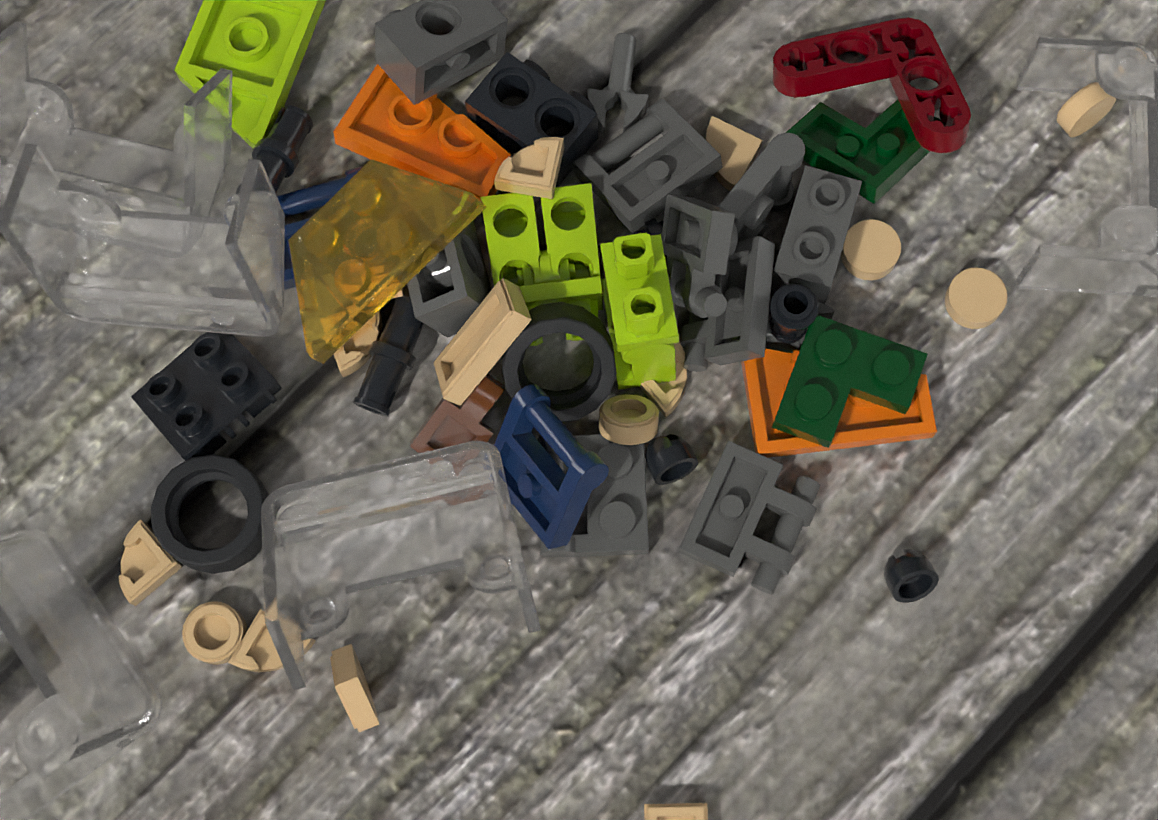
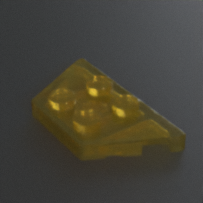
(369, 248)

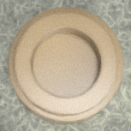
(1084, 109)
(871, 249)
(975, 298)
(628, 419)
(213, 632)

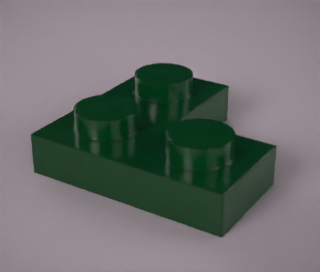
(872, 154)
(841, 363)

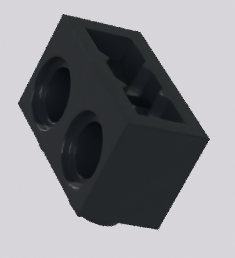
(544, 108)

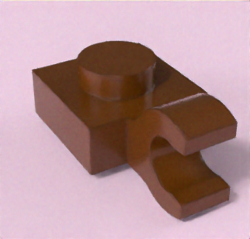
(459, 424)

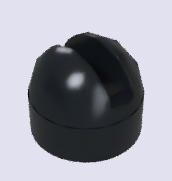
(670, 459)
(910, 576)

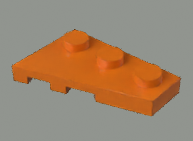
(419, 137)
(860, 422)

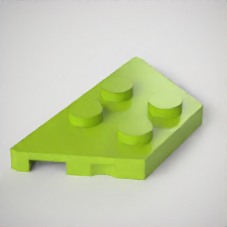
(260, 45)

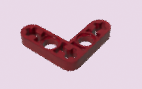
(886, 57)

